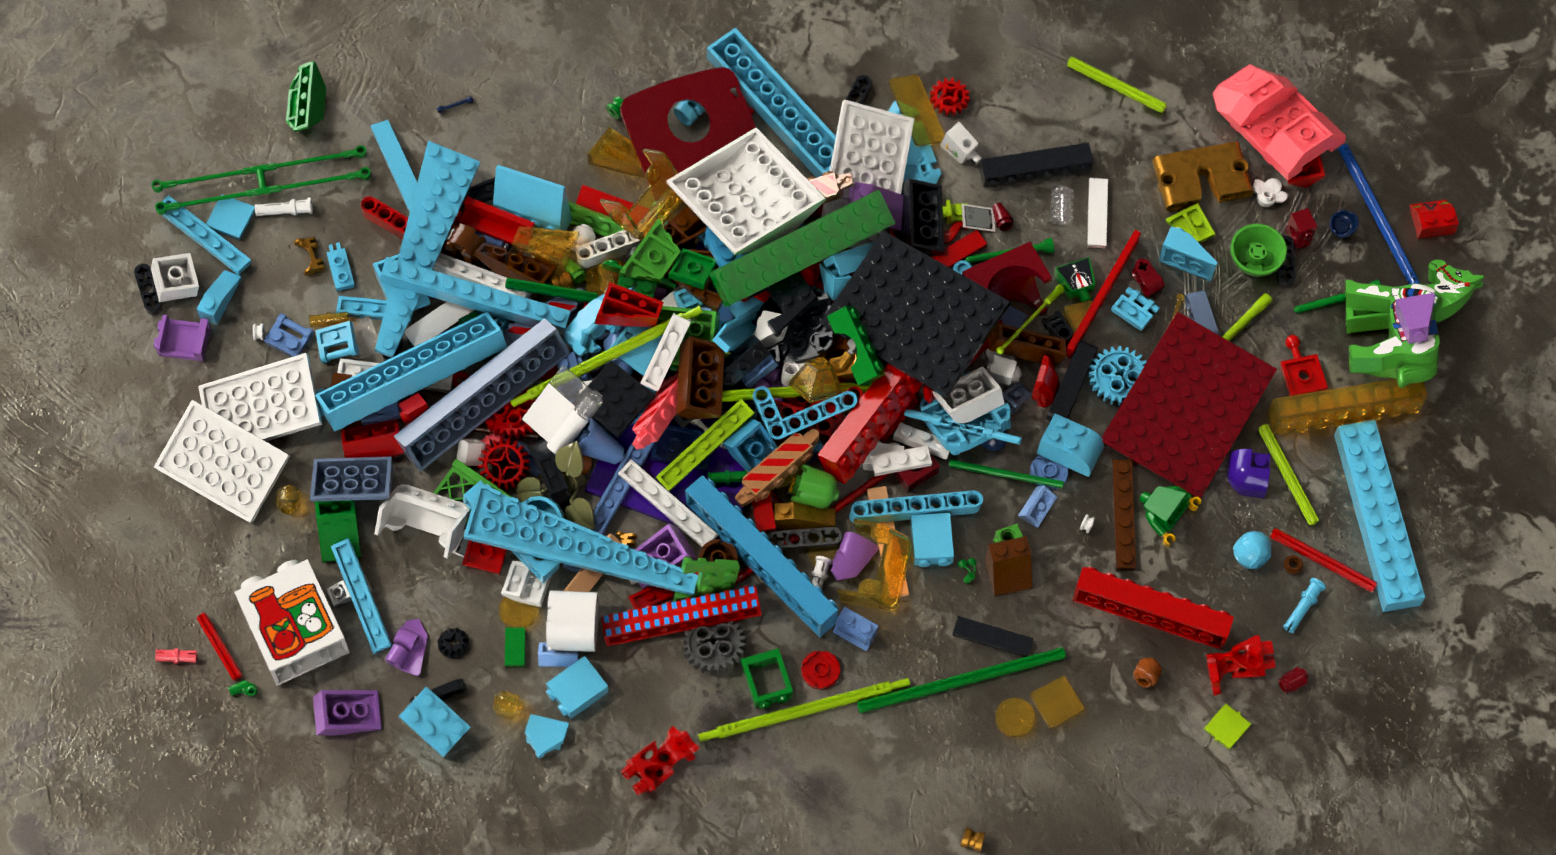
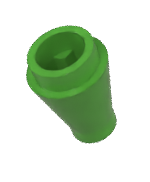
(576, 272)

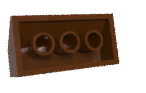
(700, 379)

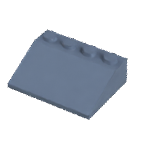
(352, 479)

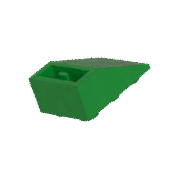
(336, 523)

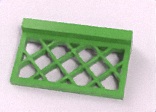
(465, 474)

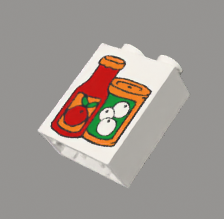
(291, 621)

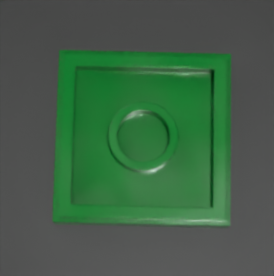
(692, 269)

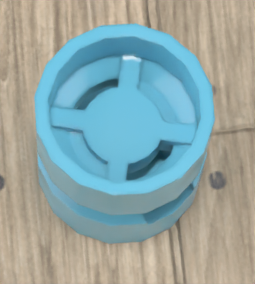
(687, 112)

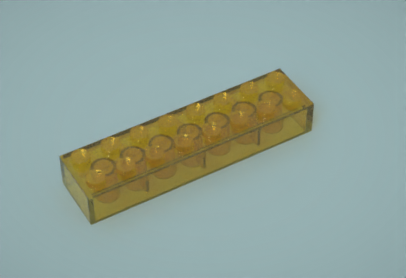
(1344, 406)

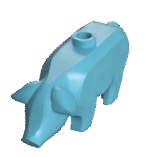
(582, 330)

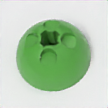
(1258, 242)

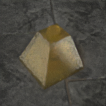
(816, 380)

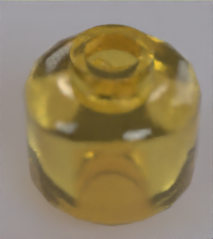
(288, 499)
(507, 704)

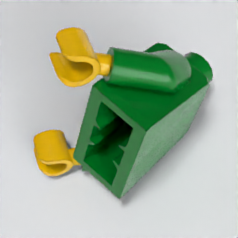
(1166, 507)

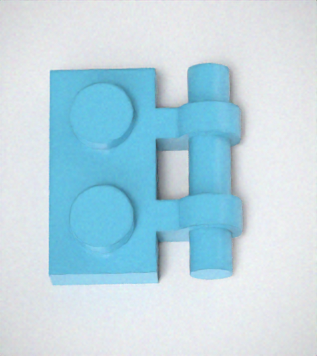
(1132, 312)

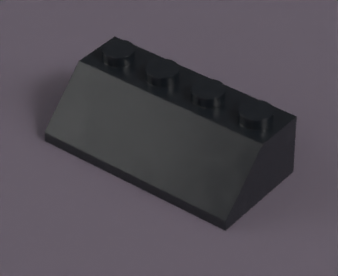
(922, 216)

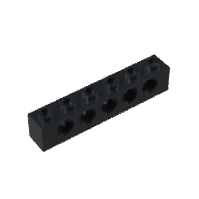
(737, 366)

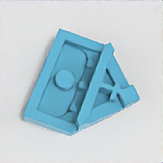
(545, 734)

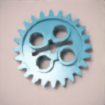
(1104, 382)

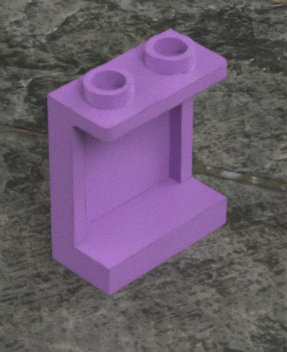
(182, 338)

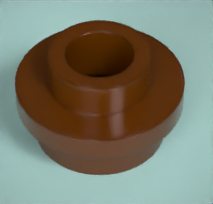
(1296, 560)

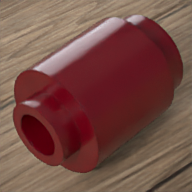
(1293, 680)

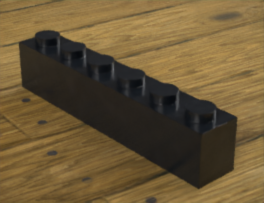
(1036, 165)

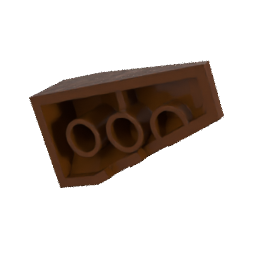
(515, 265)

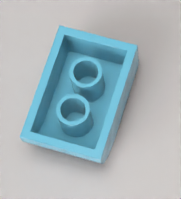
(1071, 445)

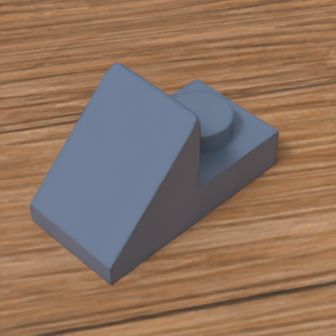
(1016, 396)

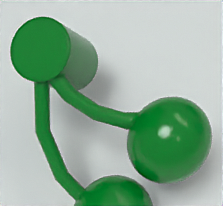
(962, 563)

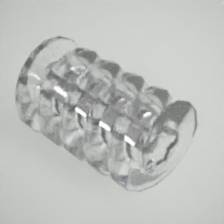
(1061, 205)

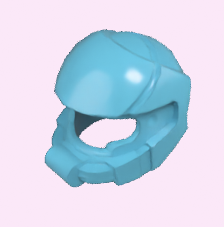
(1252, 550)

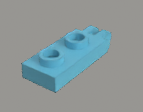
(340, 268)

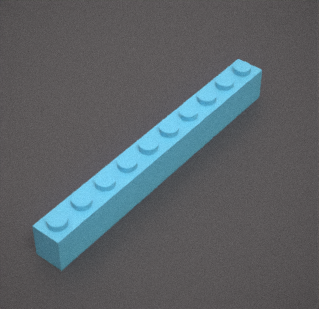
(472, 295)

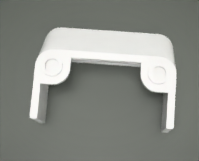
(425, 512)

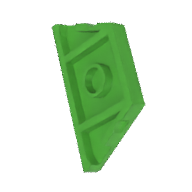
(652, 256)

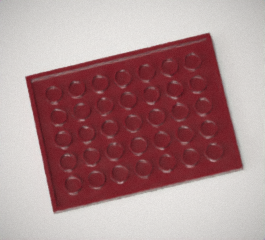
(1188, 405)

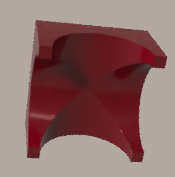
(1013, 275)

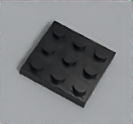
(622, 399)

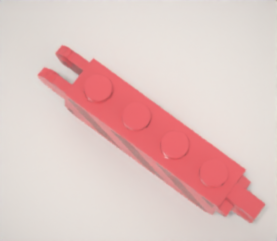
(657, 414)

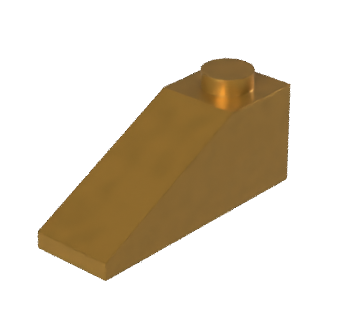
(801, 516)

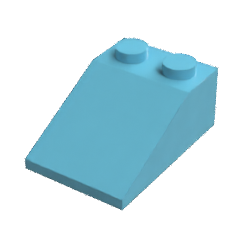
(1186, 254)

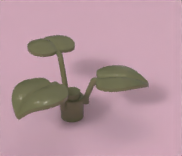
(568, 460)

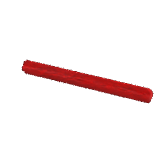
(1323, 560)

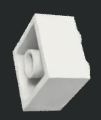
(174, 277)

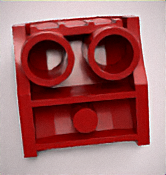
(1046, 384)

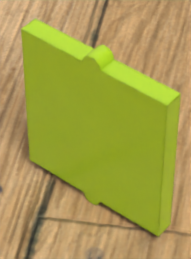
(1227, 726)

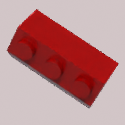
(371, 440)

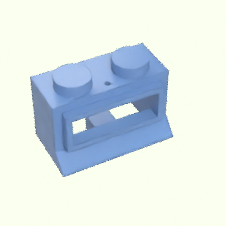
(855, 628)

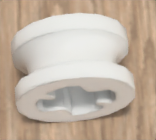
(258, 332)
(1087, 523)

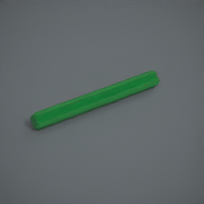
(550, 290)

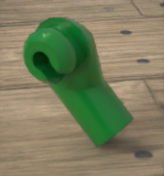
(244, 687)

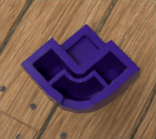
(1249, 472)

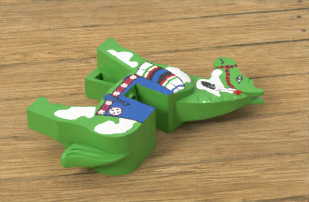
(1374, 308)

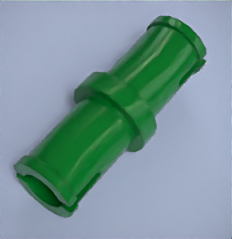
(727, 477)

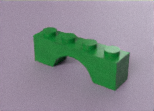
(866, 366)

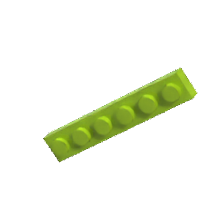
(705, 445)

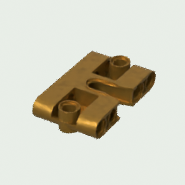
(1214, 162)

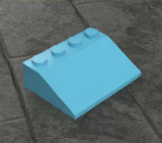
(532, 199)

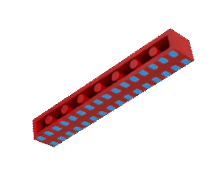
(681, 615)

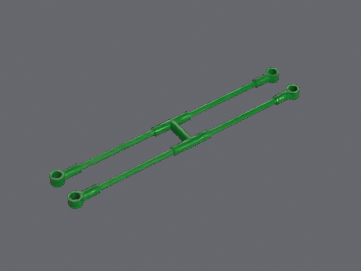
(263, 189)

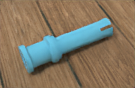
(1309, 598)

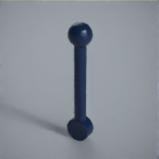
(440, 109)

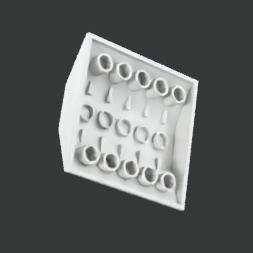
(747, 193)

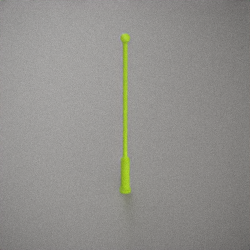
(1059, 289)

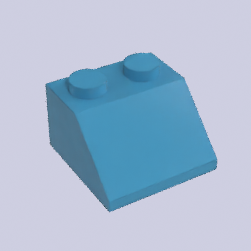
(750, 444)

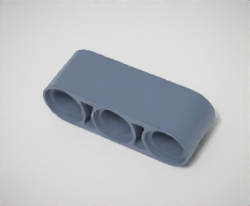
(1200, 310)

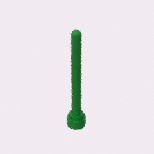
(1045, 246)
(1325, 301)

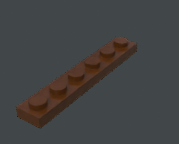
(1123, 515)

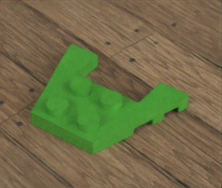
(712, 577)

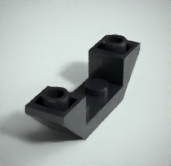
(551, 475)

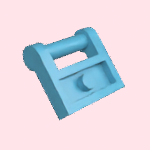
(334, 336)

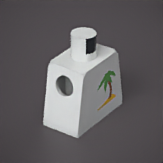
(961, 144)

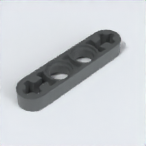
(803, 536)

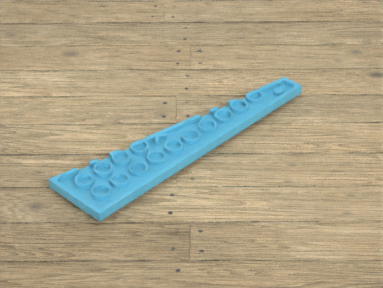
(435, 205)
(530, 531)

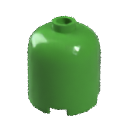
(815, 488)

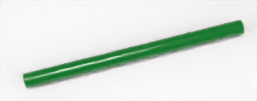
(1006, 474)

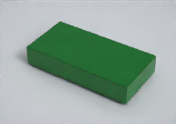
(514, 647)

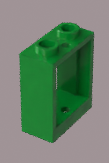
(761, 660)

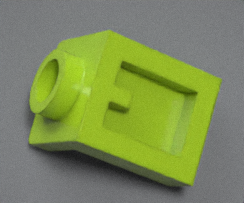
(953, 212)

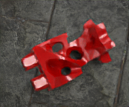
(1243, 655)
(676, 745)

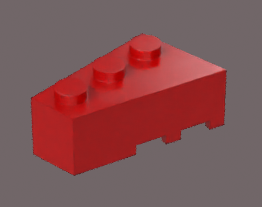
(628, 308)

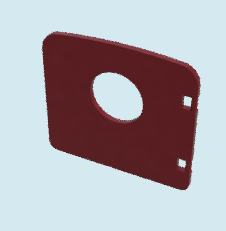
(647, 116)

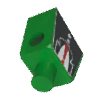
(1076, 279)

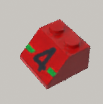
(1434, 219)

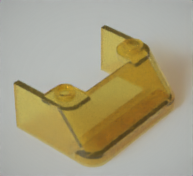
(655, 203)
(888, 587)

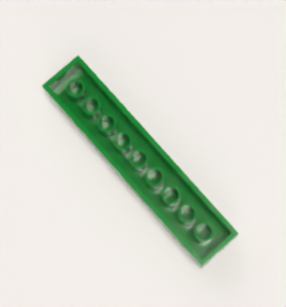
(802, 248)

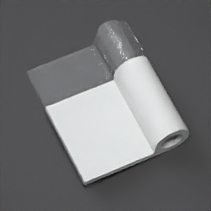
(563, 409)

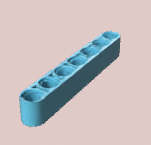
(923, 501)

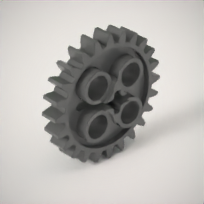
(716, 659)

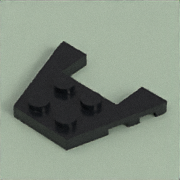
(793, 299)

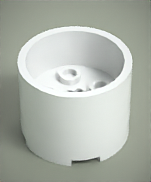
(572, 621)

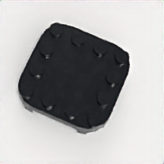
(806, 336)

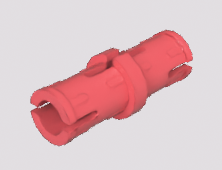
(176, 656)

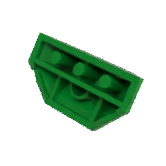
(306, 98)

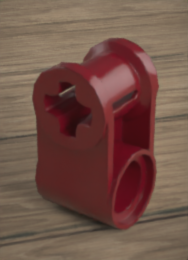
(1147, 277)

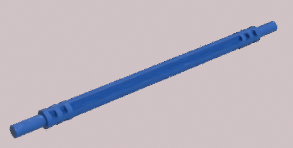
(1378, 214)

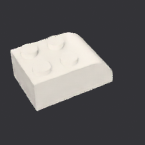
(972, 396)

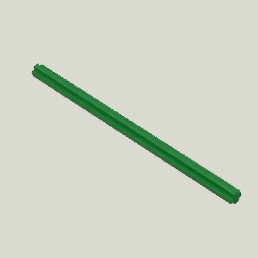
(961, 680)

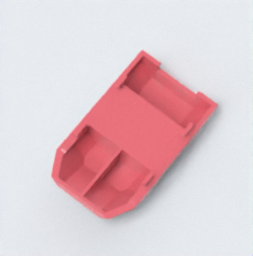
(1276, 119)

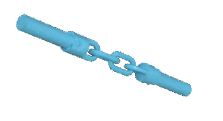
(987, 432)

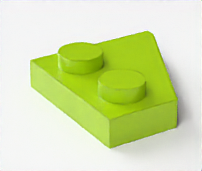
(1193, 222)

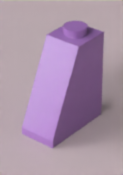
(1415, 316)

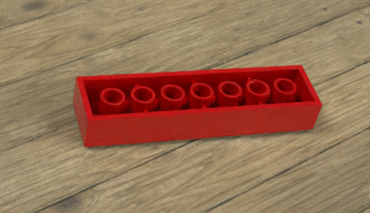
(867, 423)
(1153, 608)

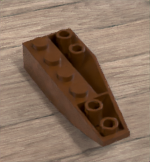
(685, 226)

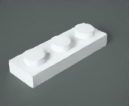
(917, 438)
(901, 460)

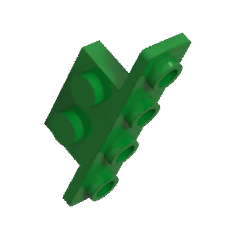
(641, 286)

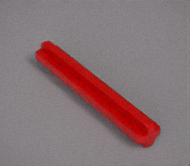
(219, 646)

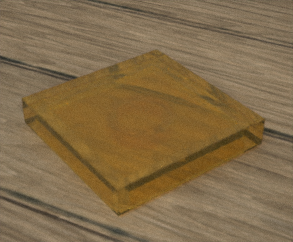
(1056, 702)

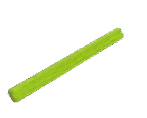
(1116, 84)
(1288, 475)

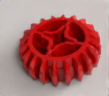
(487, 460)

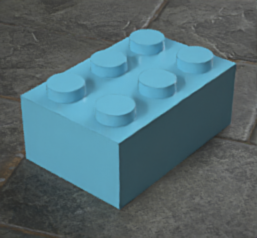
(434, 721)

